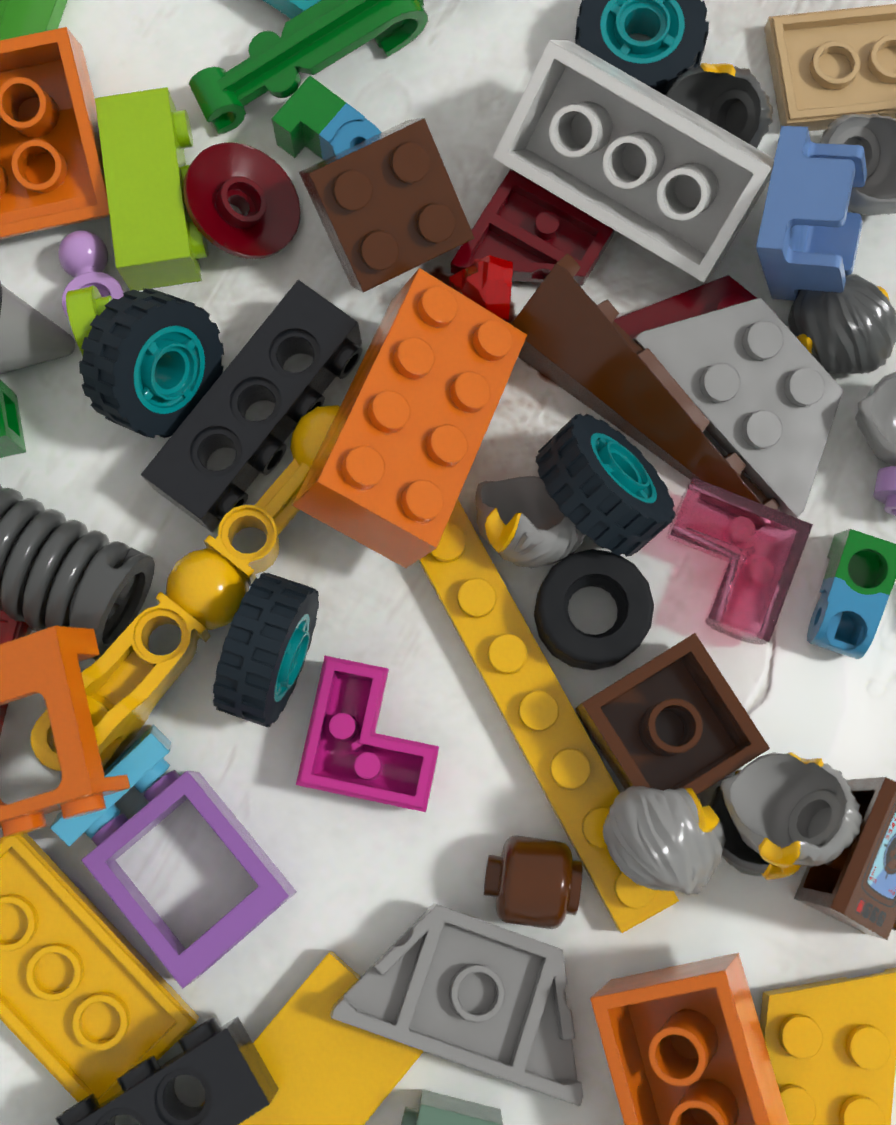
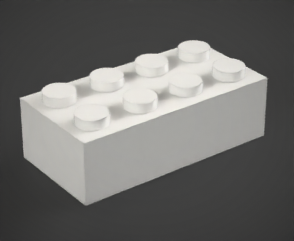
(633, 158)

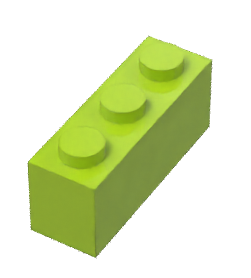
(144, 187)

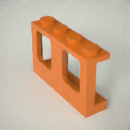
(50, 666)

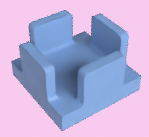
(805, 224)

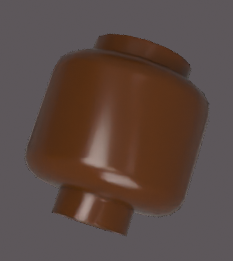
(534, 882)

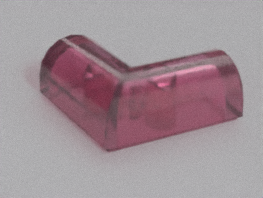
(759, 551)

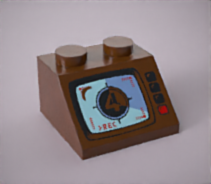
(862, 880)

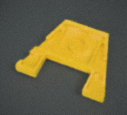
(834, 1049)

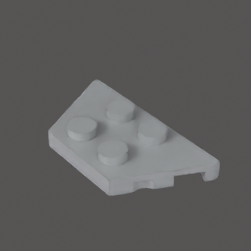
(756, 390)
(474, 1000)

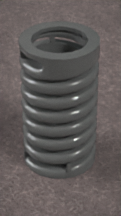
(64, 574)

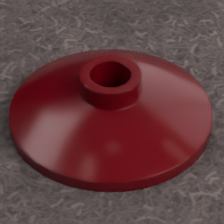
(253, 184)

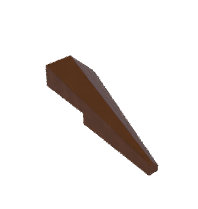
(615, 377)

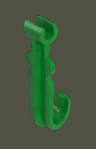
(306, 46)

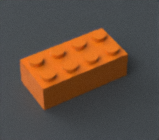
(412, 421)
(688, 1047)

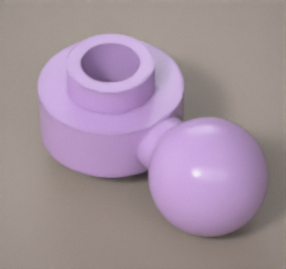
(85, 258)

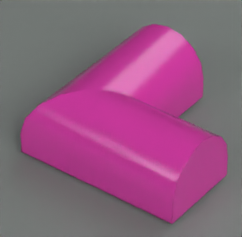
(347, 753)

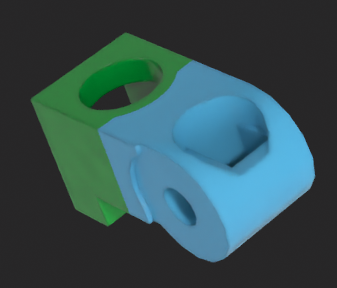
(319, 122)
(853, 593)

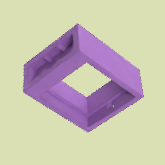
(123, 833)

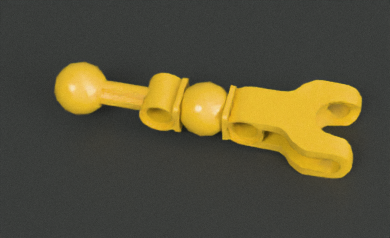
(199, 597)

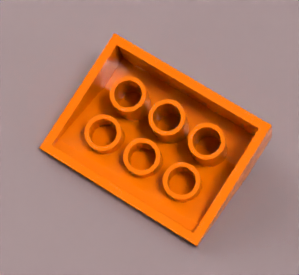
(48, 136)

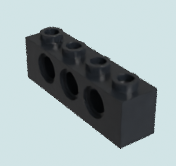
(297, 325)
(220, 1058)

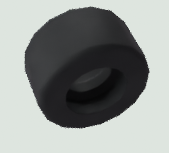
(613, 575)

